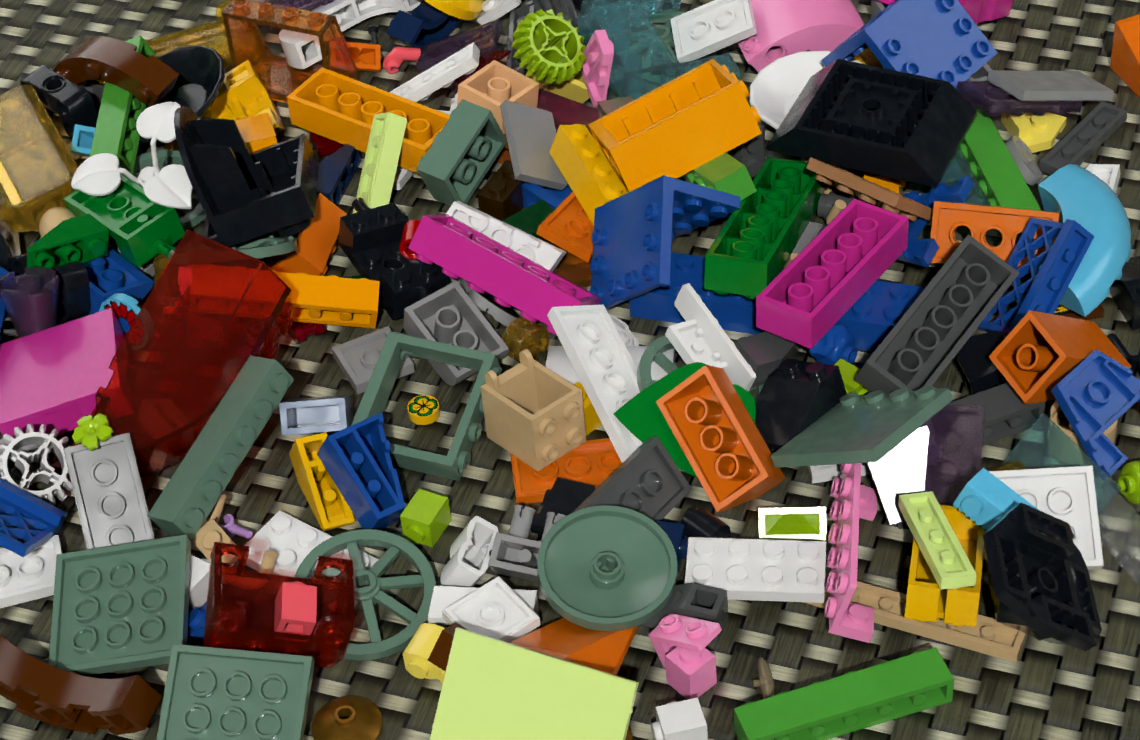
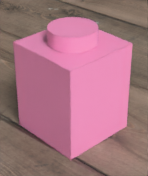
(691, 671)

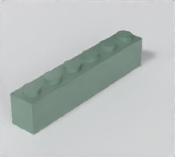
(221, 447)

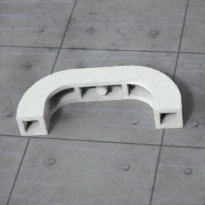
(304, 49)

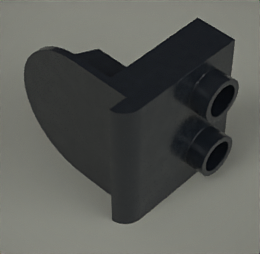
(245, 190)

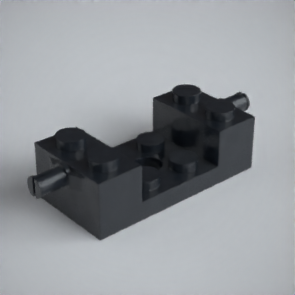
(372, 245)

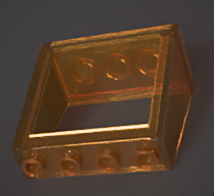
(278, 77)

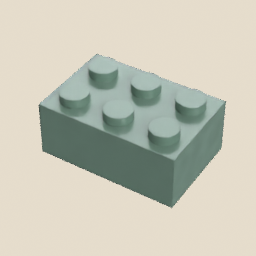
(461, 153)

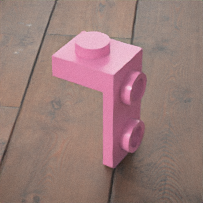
(682, 632)

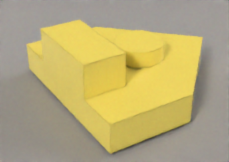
(1035, 130)

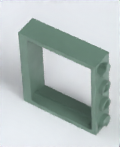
(470, 426)

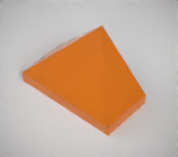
(366, 56)

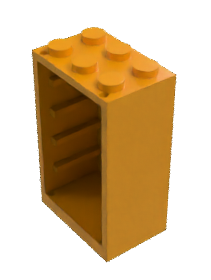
(677, 126)

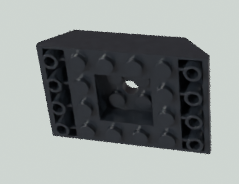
(877, 122)

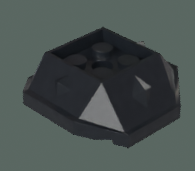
(1040, 579)

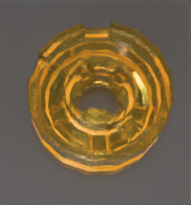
(524, 335)

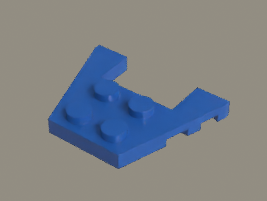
(923, 250)
(1093, 400)

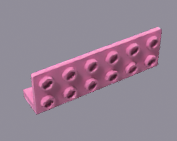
(850, 504)

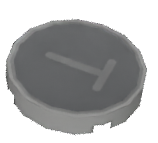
(486, 303)

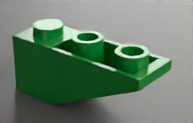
(70, 241)

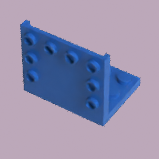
(921, 39)
(637, 232)

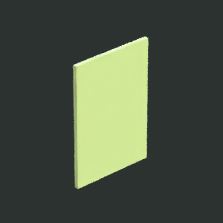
(526, 695)

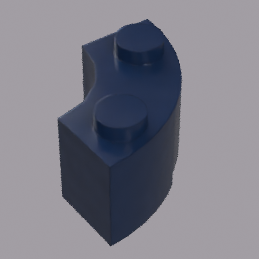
(422, 25)

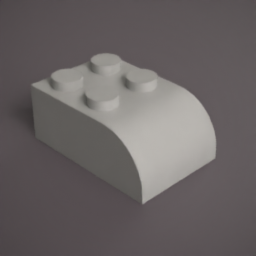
(455, 320)

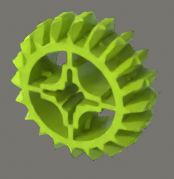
(563, 47)

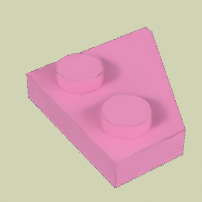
(598, 66)

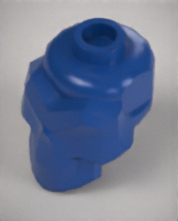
(835, 345)

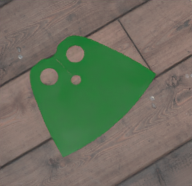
(646, 420)

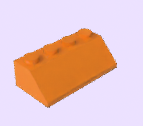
(719, 439)

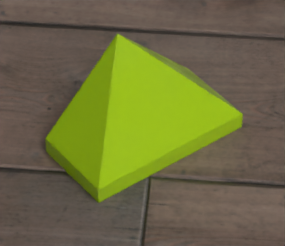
(792, 523)

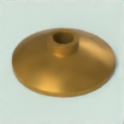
(363, 720)

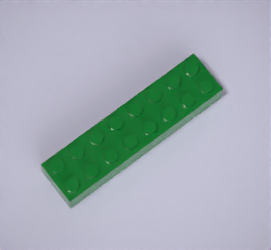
(764, 229)

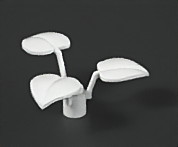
(169, 187)

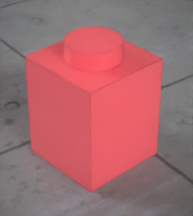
(295, 608)

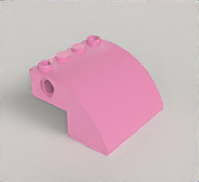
(797, 26)

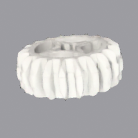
(21, 461)

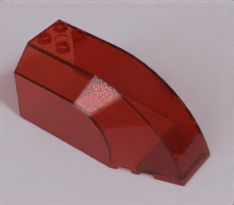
(190, 346)

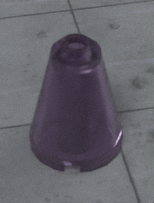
(31, 299)

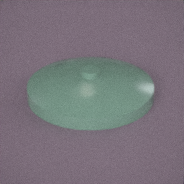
(607, 568)

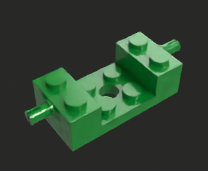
(134, 221)

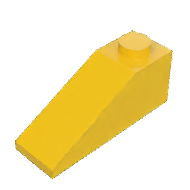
(317, 485)

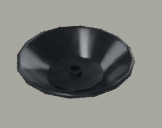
(199, 78)

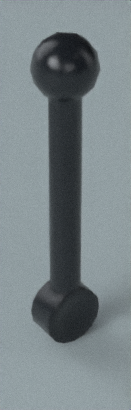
(373, 30)

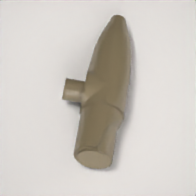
(765, 679)

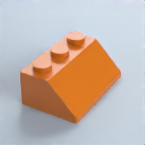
(314, 243)

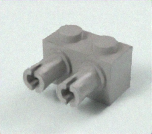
(515, 553)

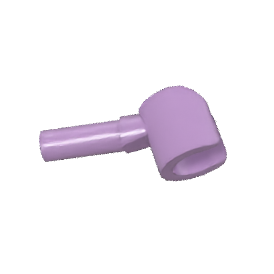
(232, 529)

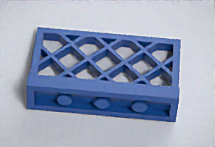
(1051, 281)
(33, 517)

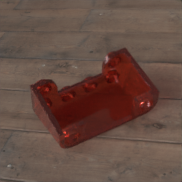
(243, 608)

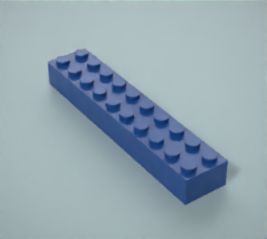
(867, 320)

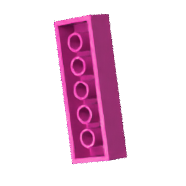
(495, 269)
(832, 273)

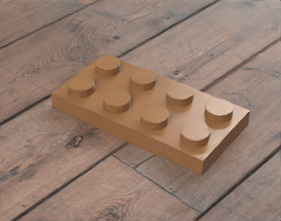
(868, 191)

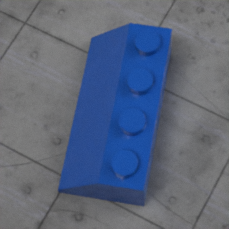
(114, 275)

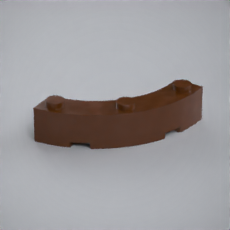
(120, 65)
(74, 699)

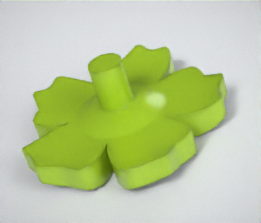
(92, 430)

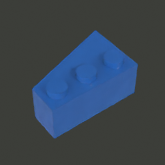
(364, 472)

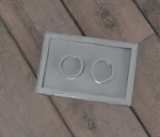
(529, 140)

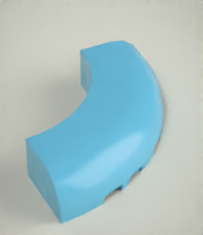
(1097, 208)

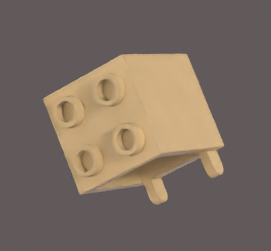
(533, 412)

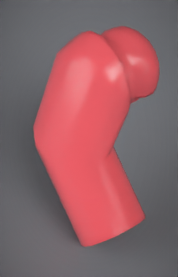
(398, 56)

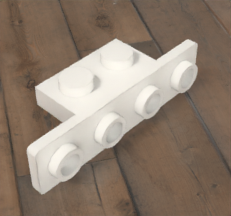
(705, 341)

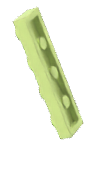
(937, 540)

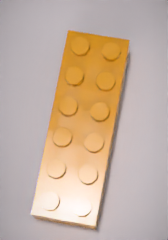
(345, 113)

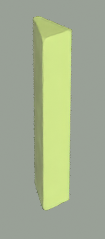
(381, 159)

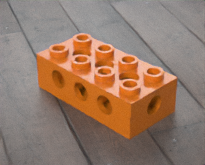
(979, 219)

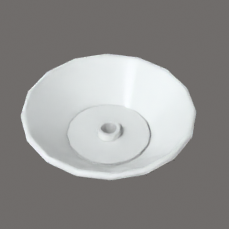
(782, 82)

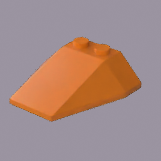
(580, 645)

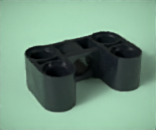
(64, 98)
(73, 288)

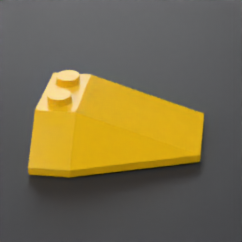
(241, 97)

